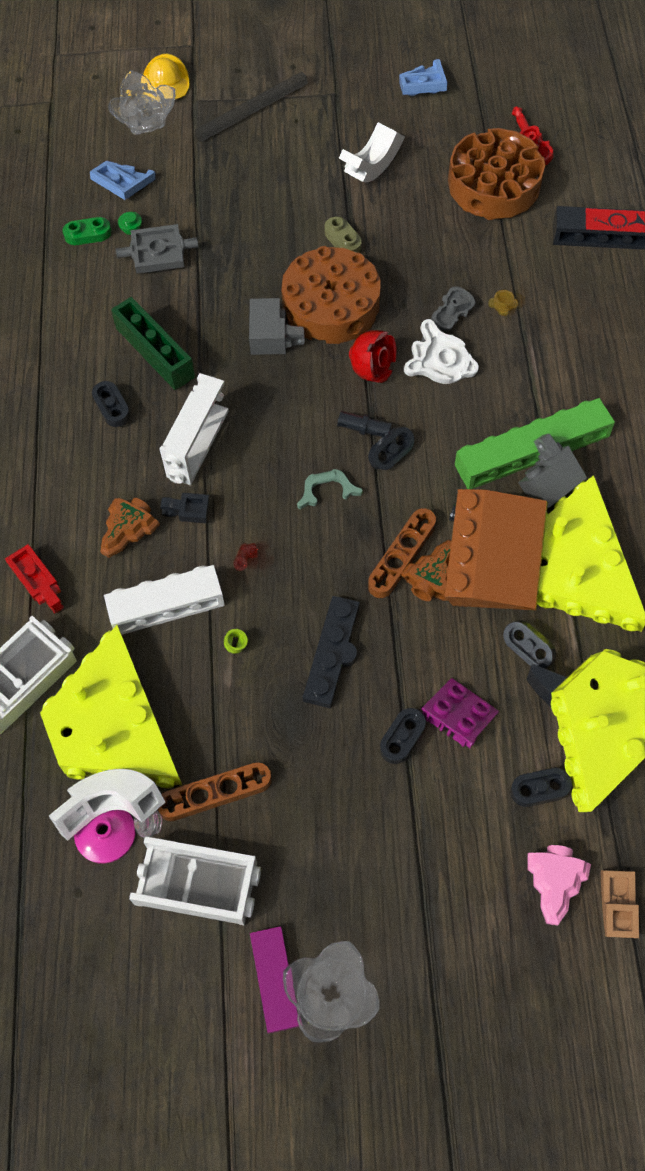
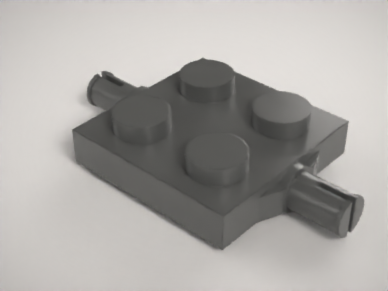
(157, 248)

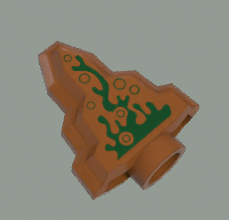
(126, 524)
(429, 573)

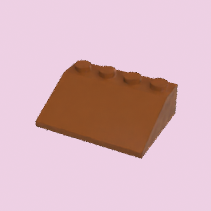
(496, 550)

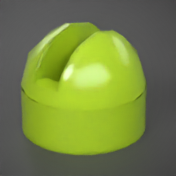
(241, 642)

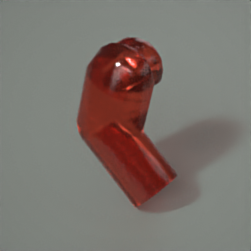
(244, 553)

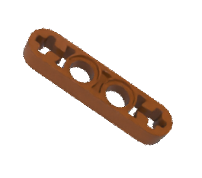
(399, 551)
(213, 787)

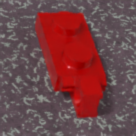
(35, 577)

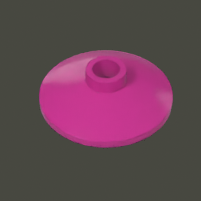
(113, 843)

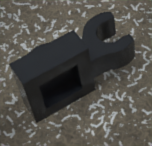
(190, 507)

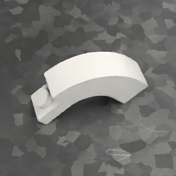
(374, 156)
(106, 792)

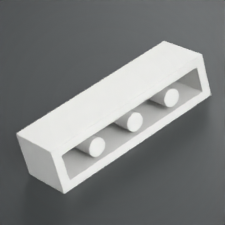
(164, 599)

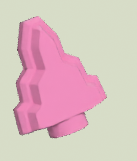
(557, 879)

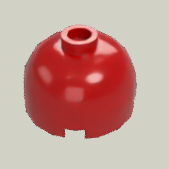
(372, 355)

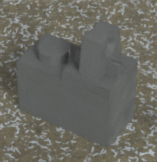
(269, 330)
(554, 472)

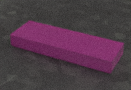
(270, 963)

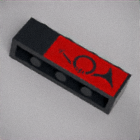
(599, 227)

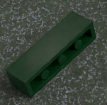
(153, 343)

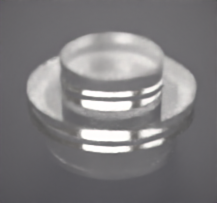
(150, 826)

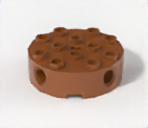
(496, 173)
(331, 294)

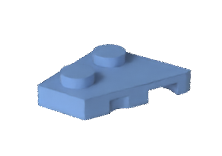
(423, 80)
(121, 178)

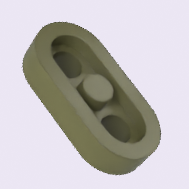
(342, 234)

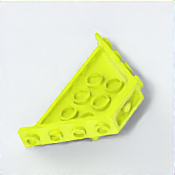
(586, 563)
(107, 719)
(601, 726)

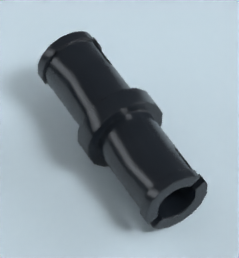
(363, 424)

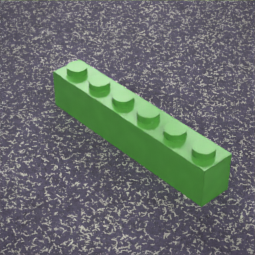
(517, 451)

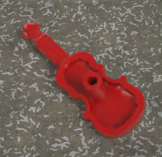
(534, 134)

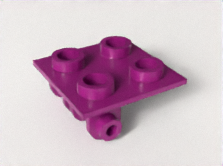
(459, 712)

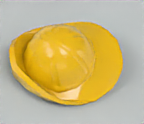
(169, 71)

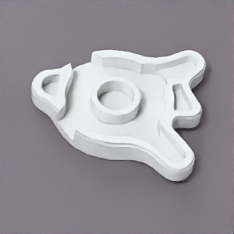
(440, 357)

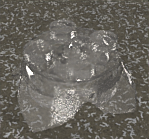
(142, 105)
(339, 966)

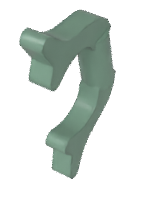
(334, 475)

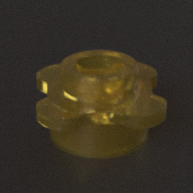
(503, 302)

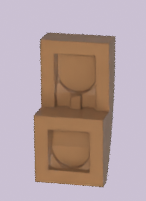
(619, 904)

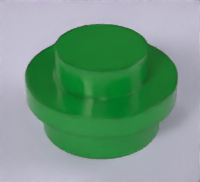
(129, 221)

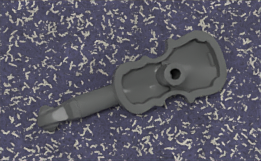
(456, 304)

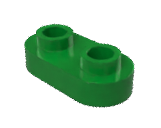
(87, 231)

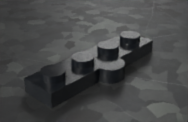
(332, 652)

